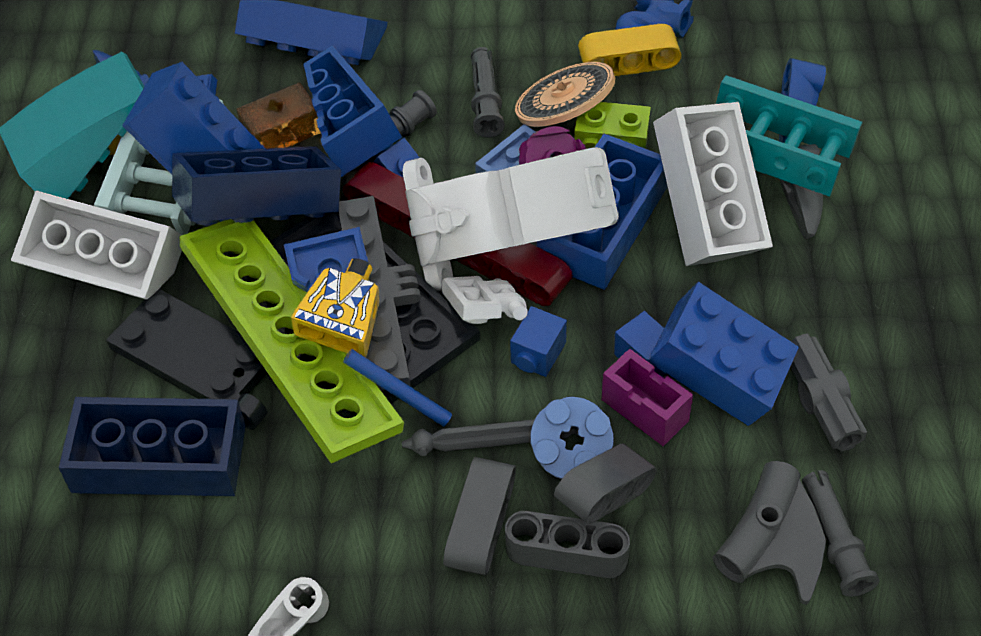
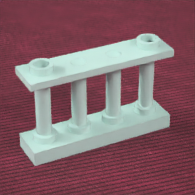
(124, 173)

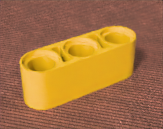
(632, 49)

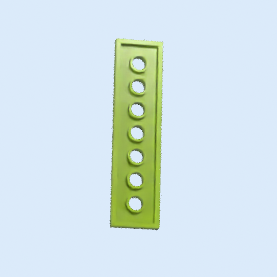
(278, 352)

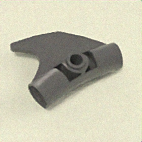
(776, 532)

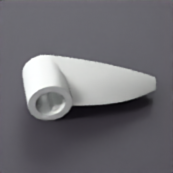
(283, 616)

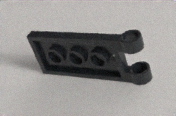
(191, 352)

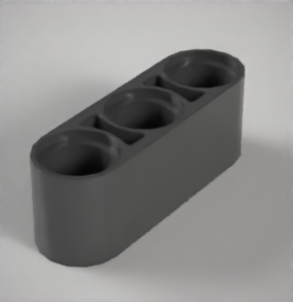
(605, 483)
(479, 516)
(551, 530)

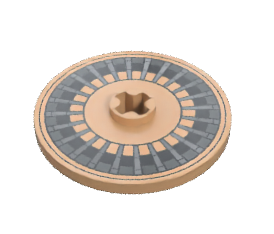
(565, 94)

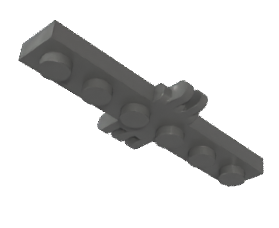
(395, 284)

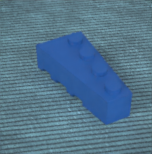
(348, 112)

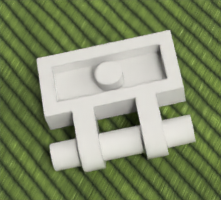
(483, 300)

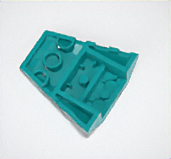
(72, 126)

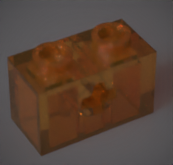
(281, 117)

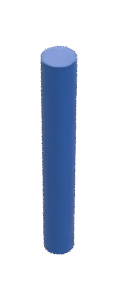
(397, 387)

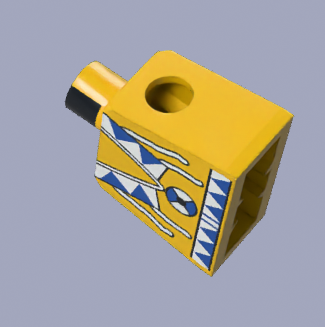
(339, 309)

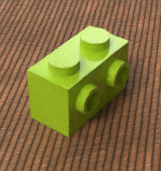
(614, 119)

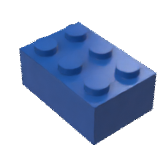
(723, 354)

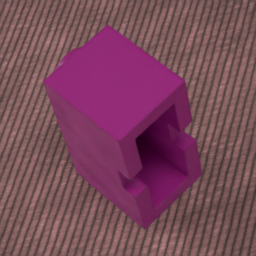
(645, 398)

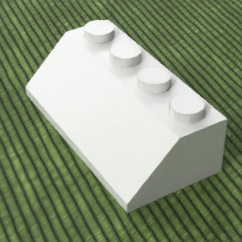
(712, 182)
(97, 246)

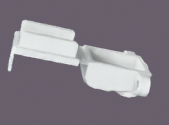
(505, 207)

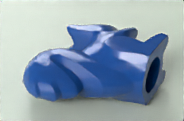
(659, 12)

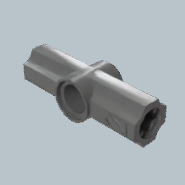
(826, 394)

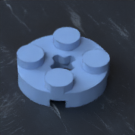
(559, 418)

